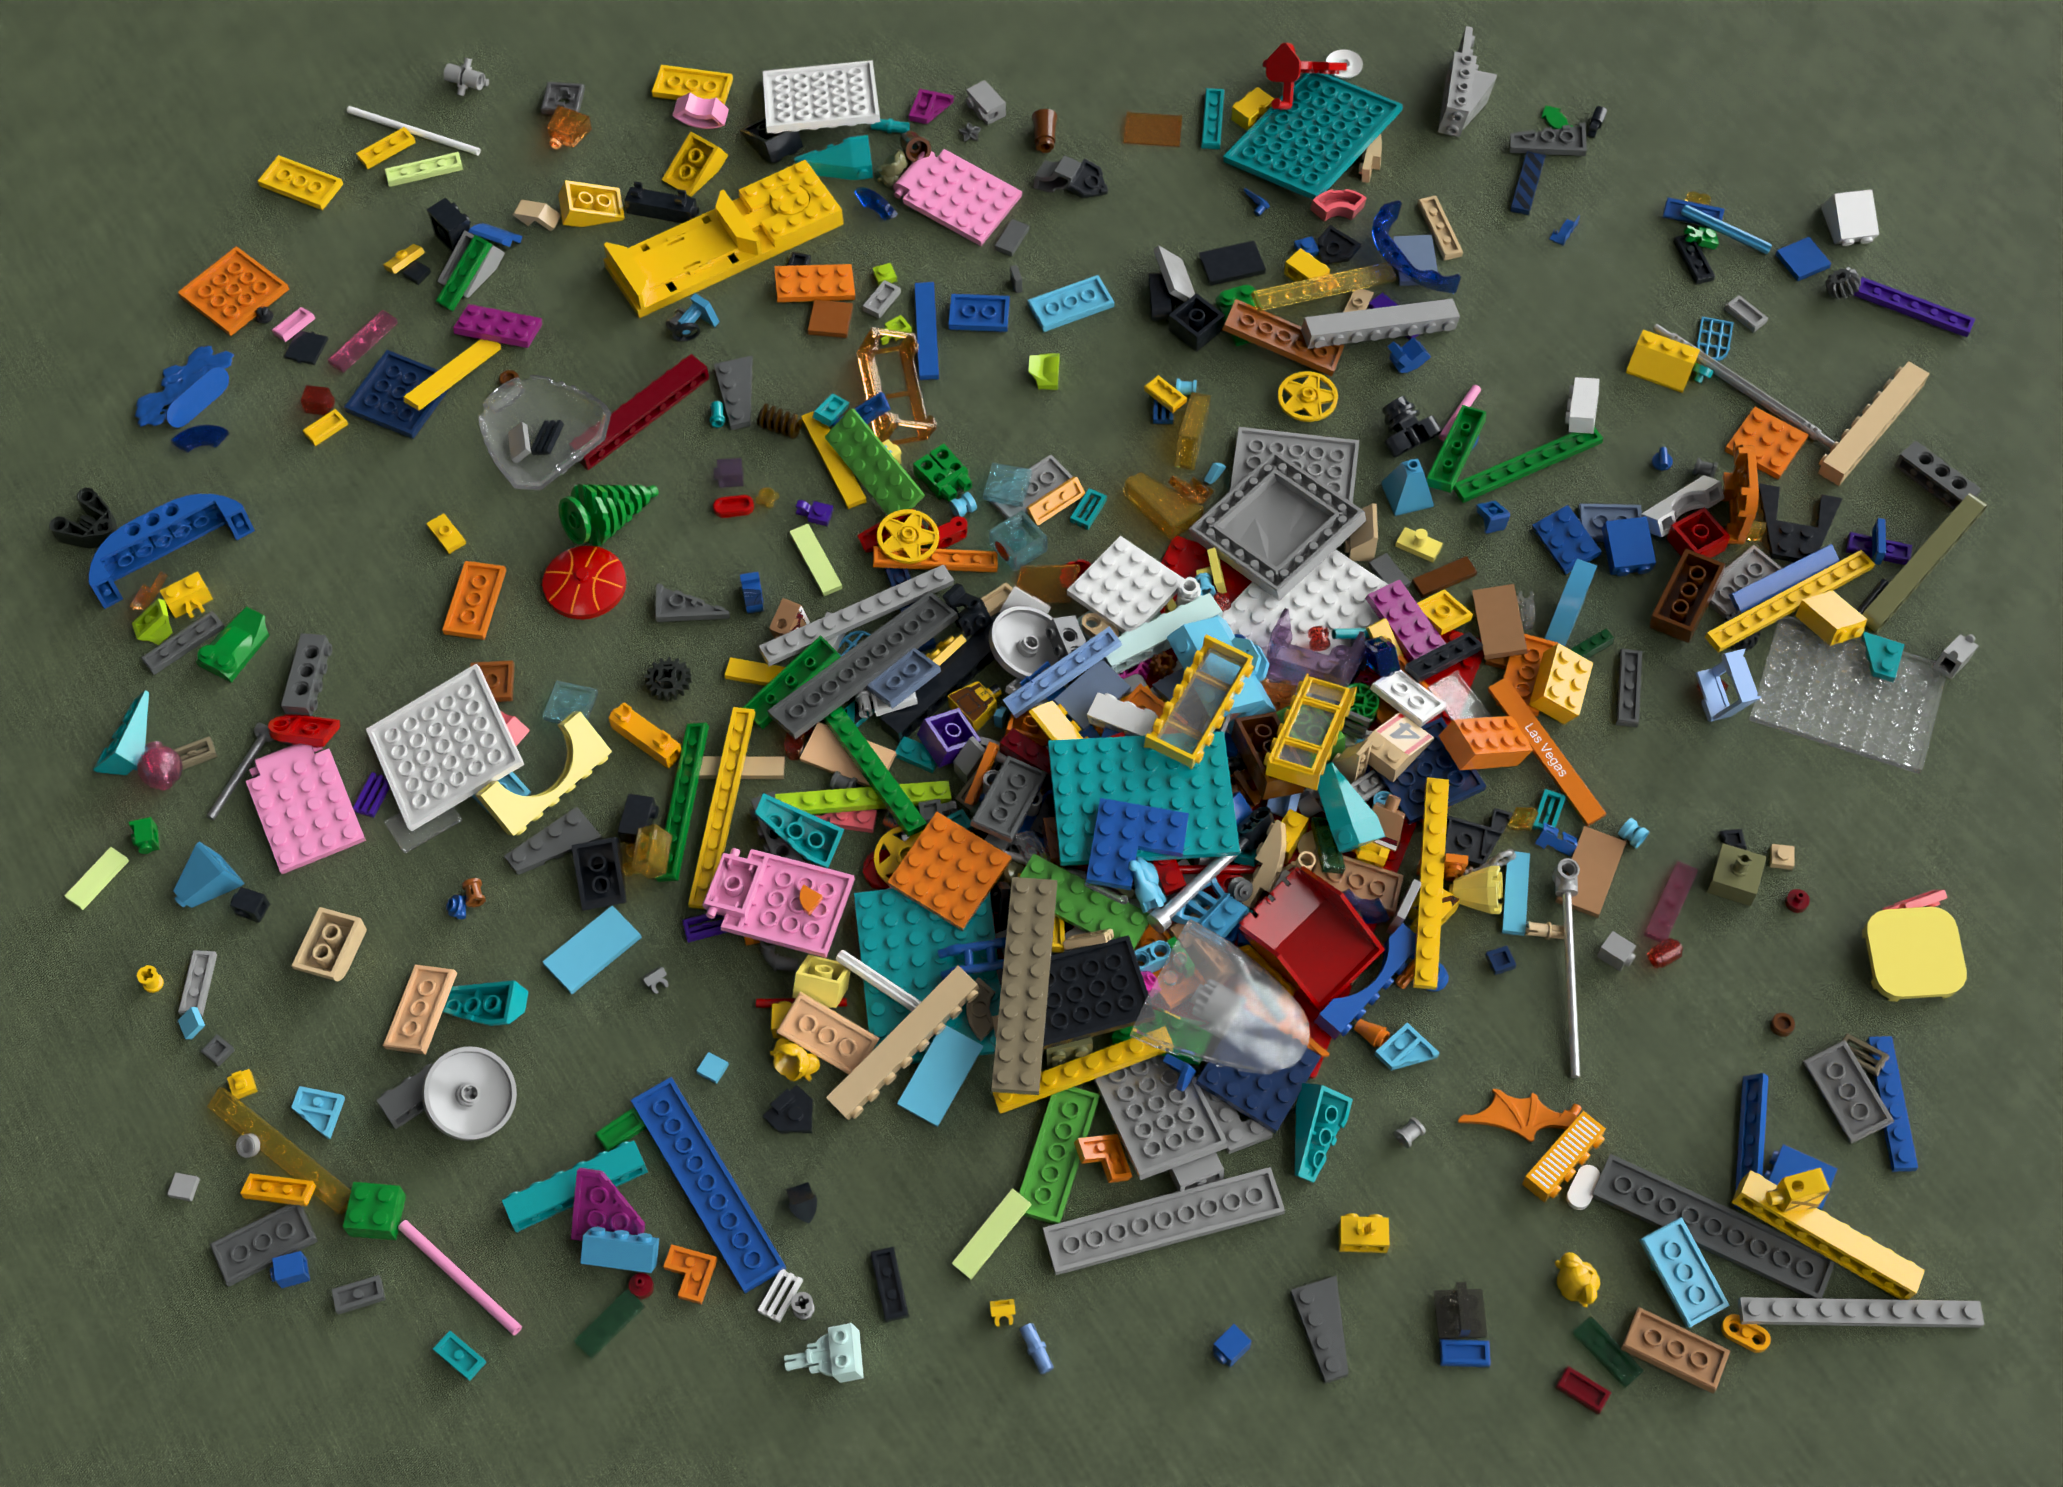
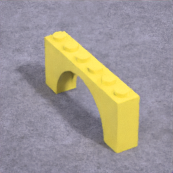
(584, 752)

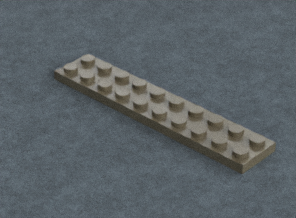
(1024, 986)

